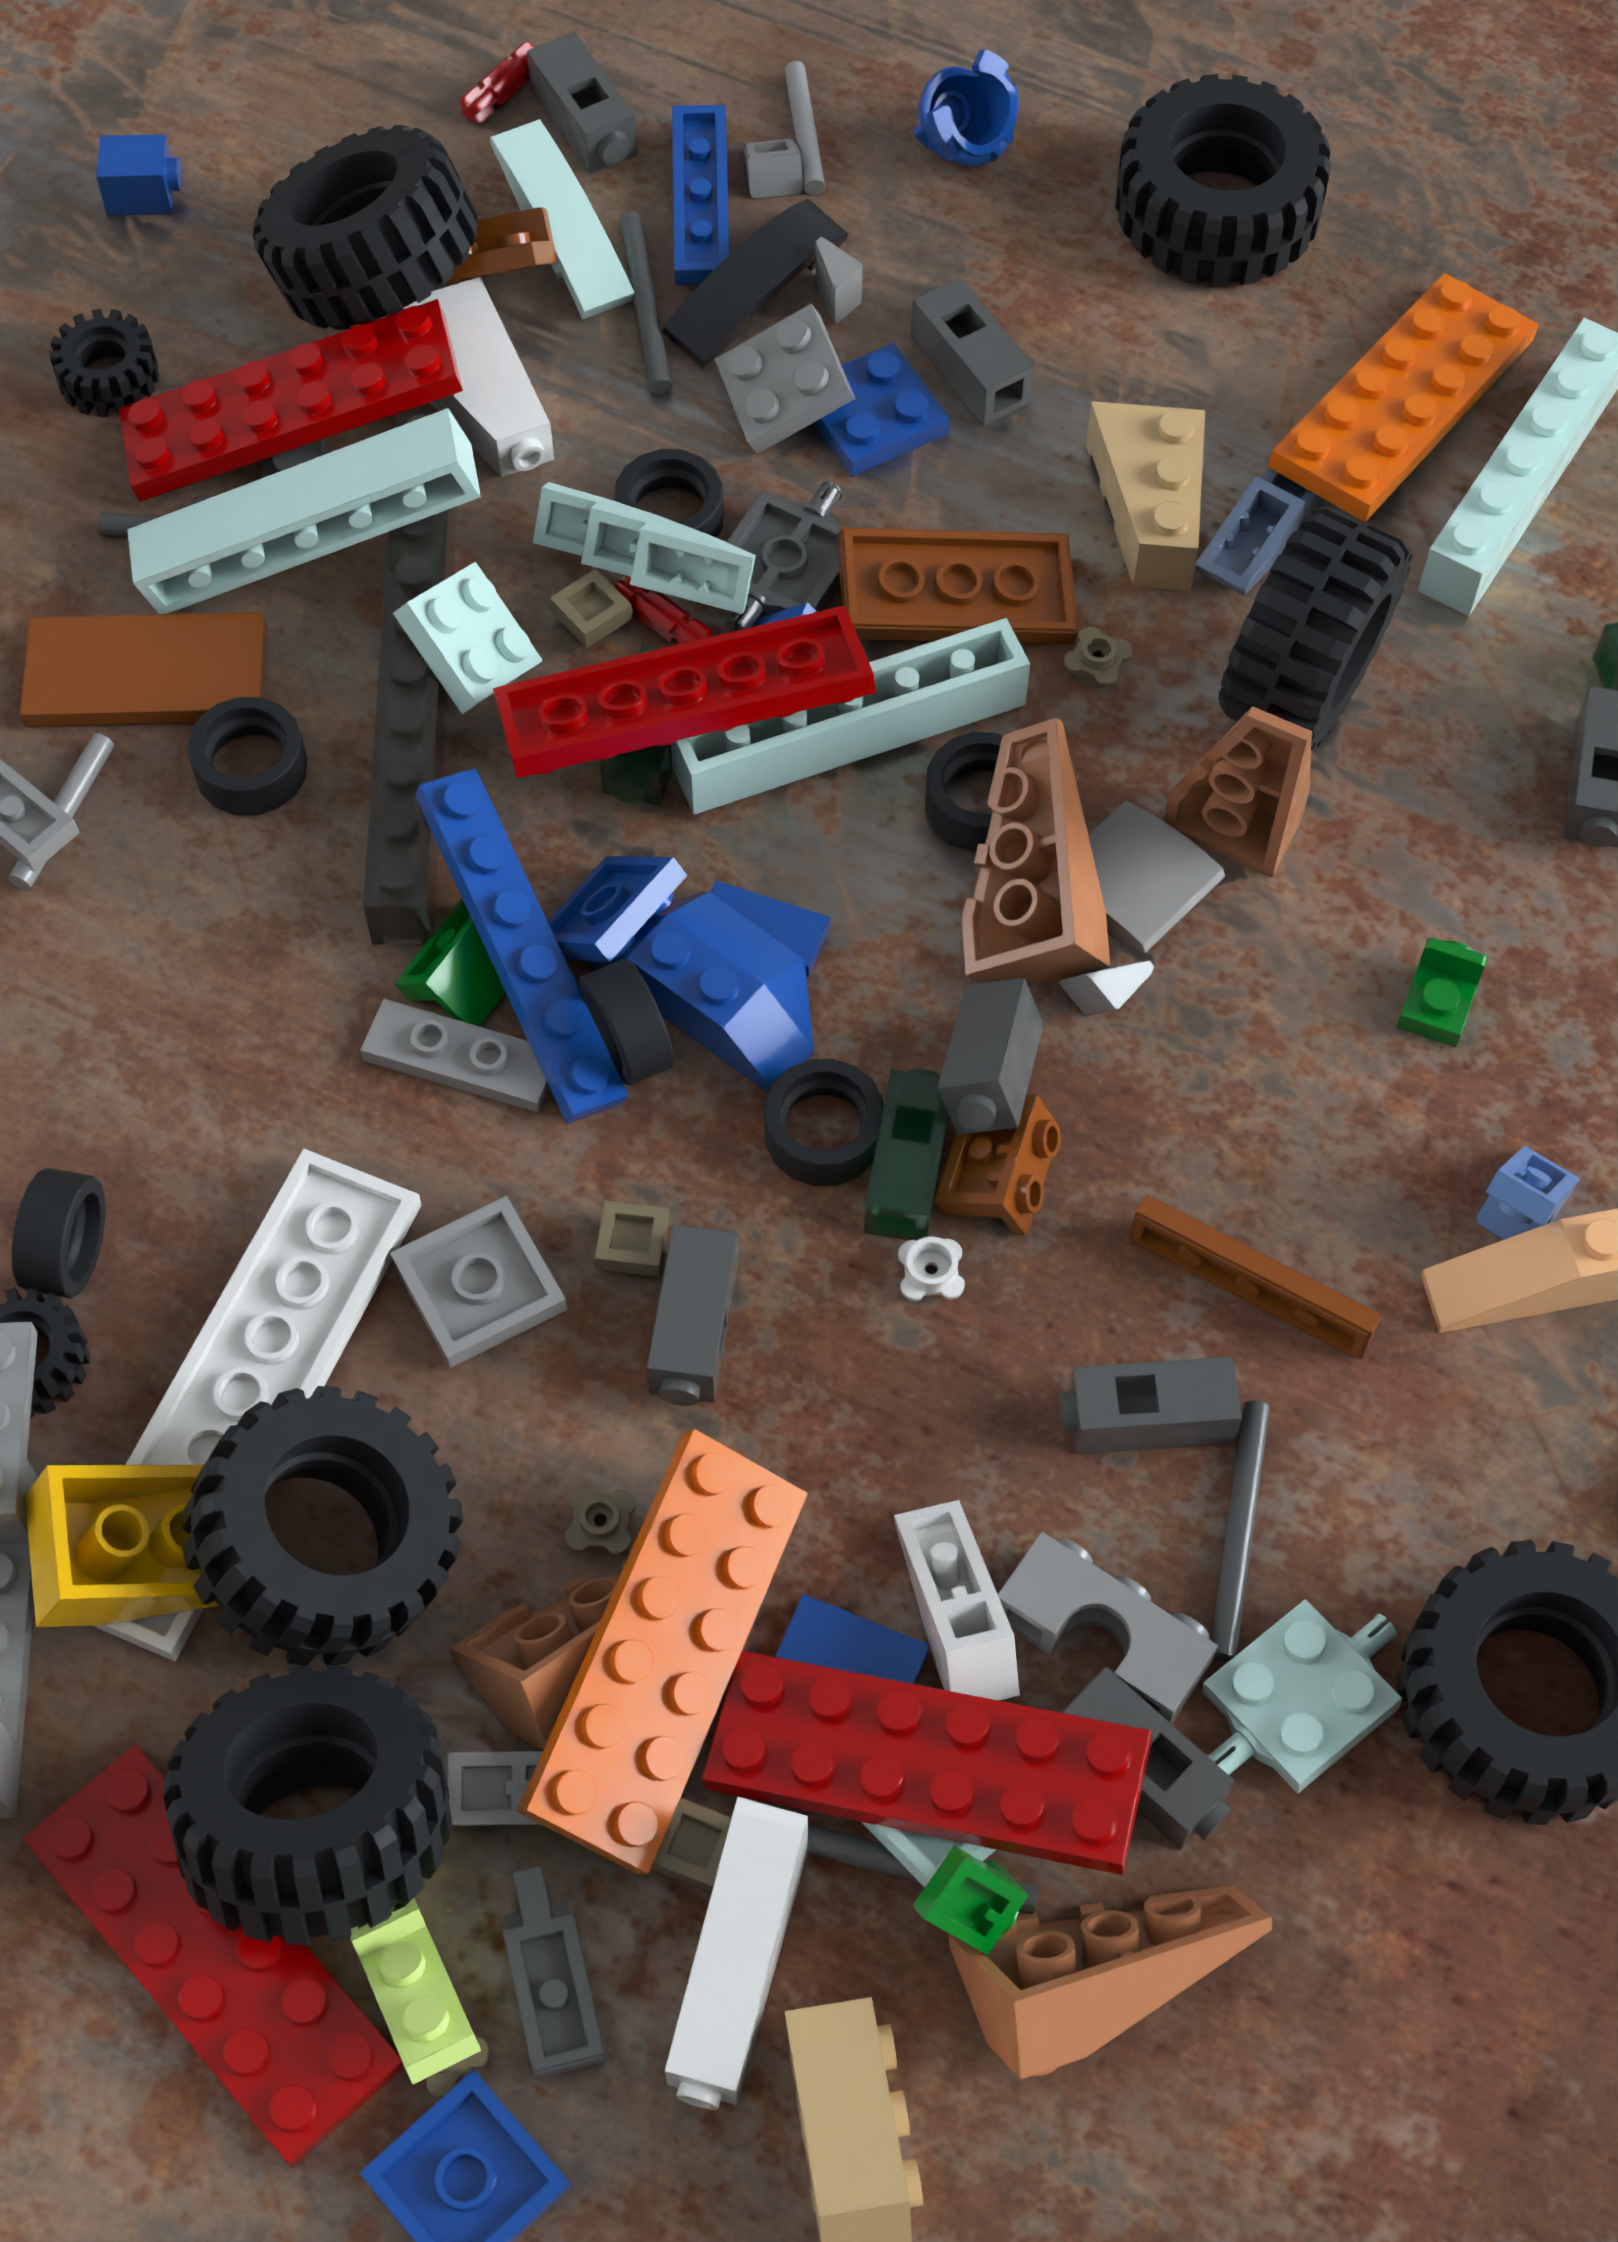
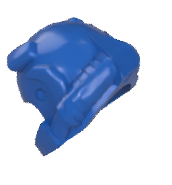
(968, 112)

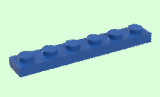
(521, 945)

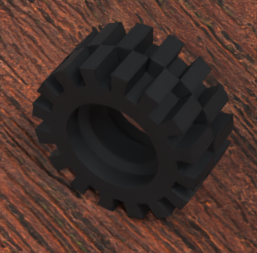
(99, 339)
(66, 1342)

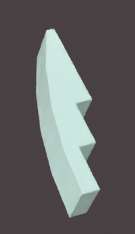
(582, 248)
(645, 547)

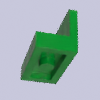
(454, 971)

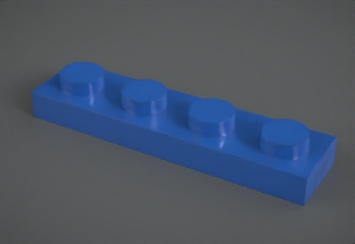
(699, 191)

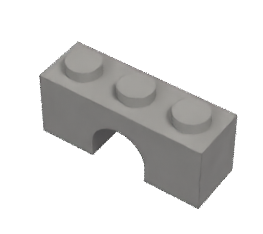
(1063, 1590)

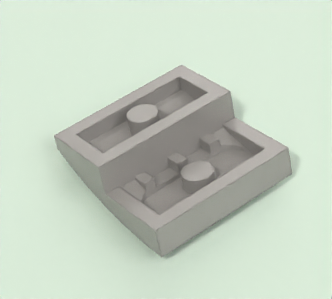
(1148, 875)

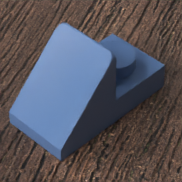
(1525, 1194)

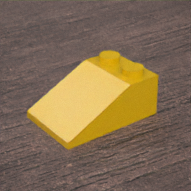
(110, 1543)

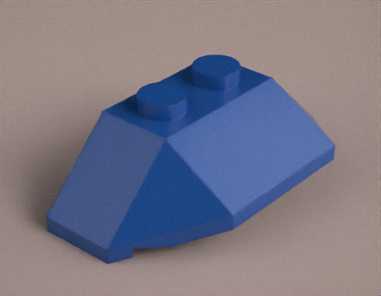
(726, 985)

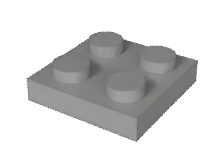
(784, 379)
(478, 1281)

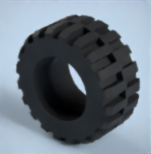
(1230, 130)
(366, 227)
(1316, 622)
(371, 1459)
(1461, 1724)
(321, 1869)

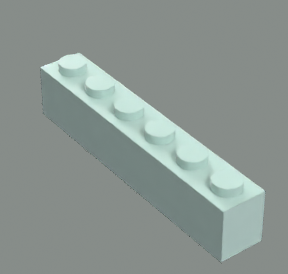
(1523, 469)
(303, 512)
(914, 699)

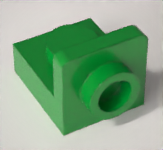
(1442, 991)
(971, 1900)

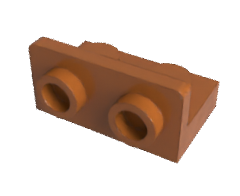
(508, 245)
(1002, 1169)

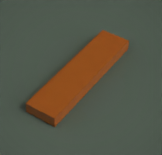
(1254, 1277)

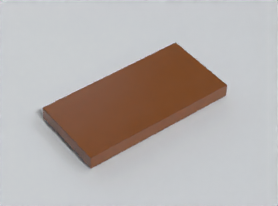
(953, 581)
(139, 667)

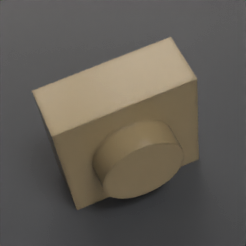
(591, 608)
(632, 1238)
(693, 1845)

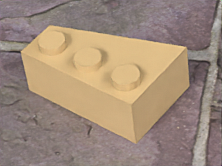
(1153, 485)
(852, 2123)

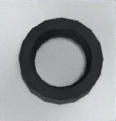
(675, 470)
(234, 720)
(956, 757)
(628, 1021)
(814, 1079)
(58, 1232)

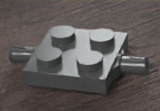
(793, 553)

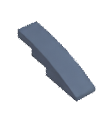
(1256, 531)

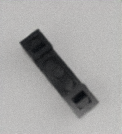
(749, 279)

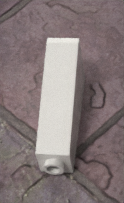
(497, 399)
(737, 1953)

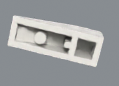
(958, 1603)

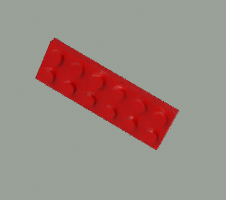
(289, 400)
(683, 691)
(930, 1761)
(250, 2008)

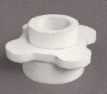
(931, 1251)

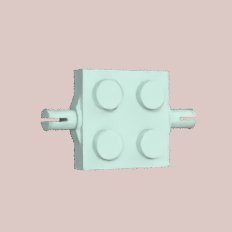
(1302, 1695)

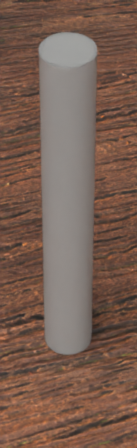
(804, 127)
(70, 796)

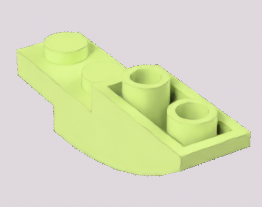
(414, 1992)

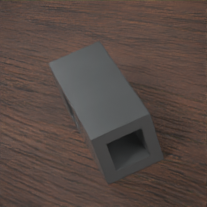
(582, 102)
(971, 351)
(1594, 772)
(991, 1056)
(693, 1315)
(1152, 1405)
(1181, 1785)

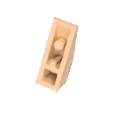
(1528, 1274)

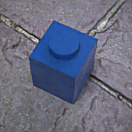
(137, 174)

